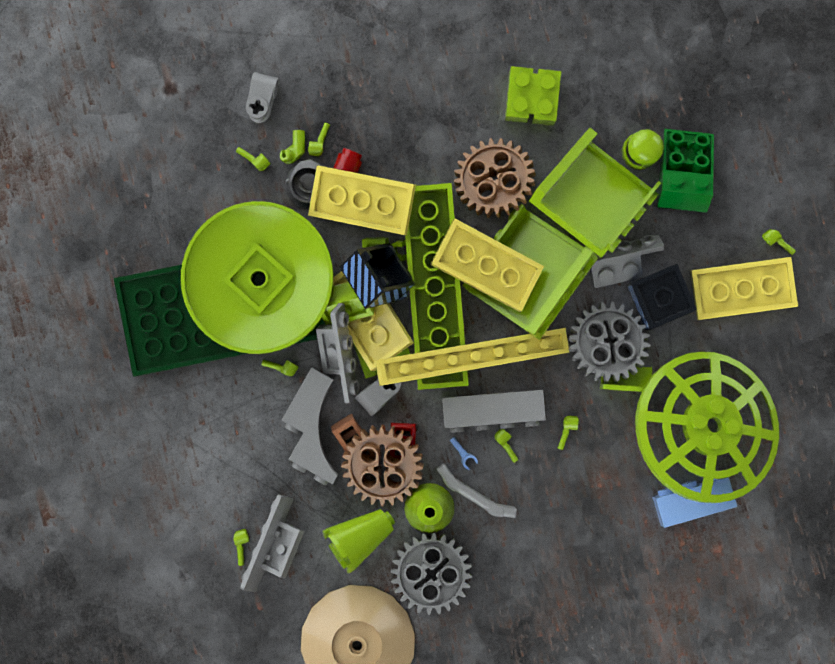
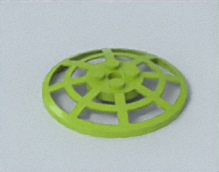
(696, 429)

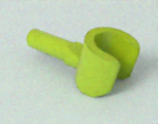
(316, 148)
(259, 162)
(772, 236)
(287, 369)
(569, 423)
(502, 438)
(240, 537)

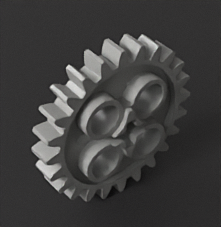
(586, 345)
(447, 590)

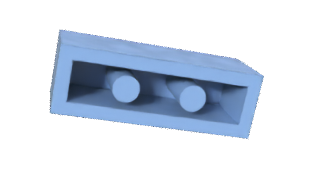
(675, 509)

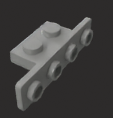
(624, 262)
(336, 351)
(275, 547)

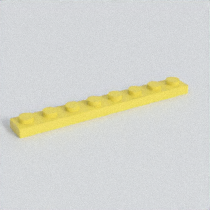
(470, 356)

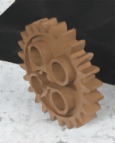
(502, 197)
(405, 466)

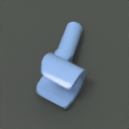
(463, 453)

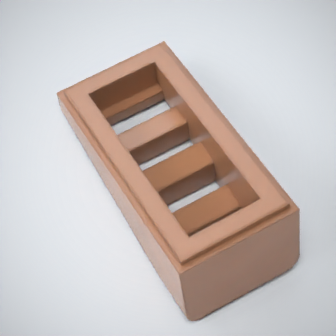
(343, 424)

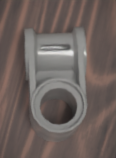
(261, 92)
(376, 396)

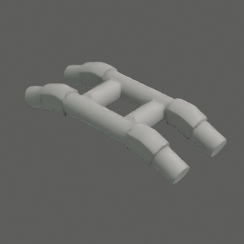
(490, 506)

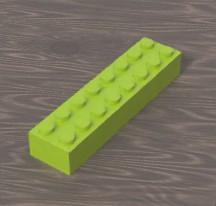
(436, 295)

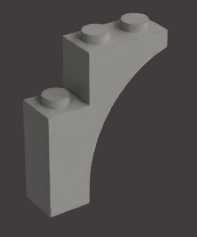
(305, 417)

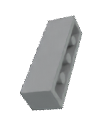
(493, 409)

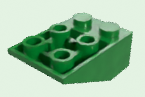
(686, 171)

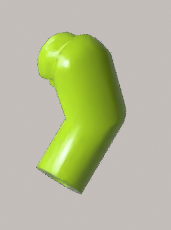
(296, 150)

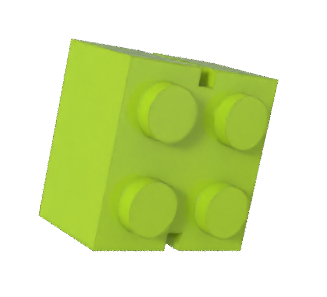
(532, 95)

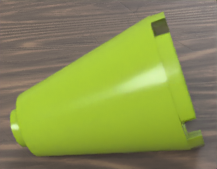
(429, 496)
(358, 537)

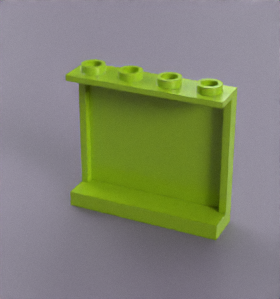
(593, 196)
(563, 270)

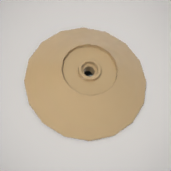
(361, 616)

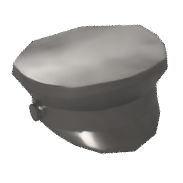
(300, 182)

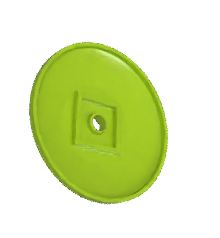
(221, 269)

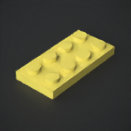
(362, 200)
(487, 265)
(744, 288)
(378, 334)

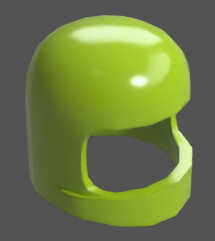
(644, 148)

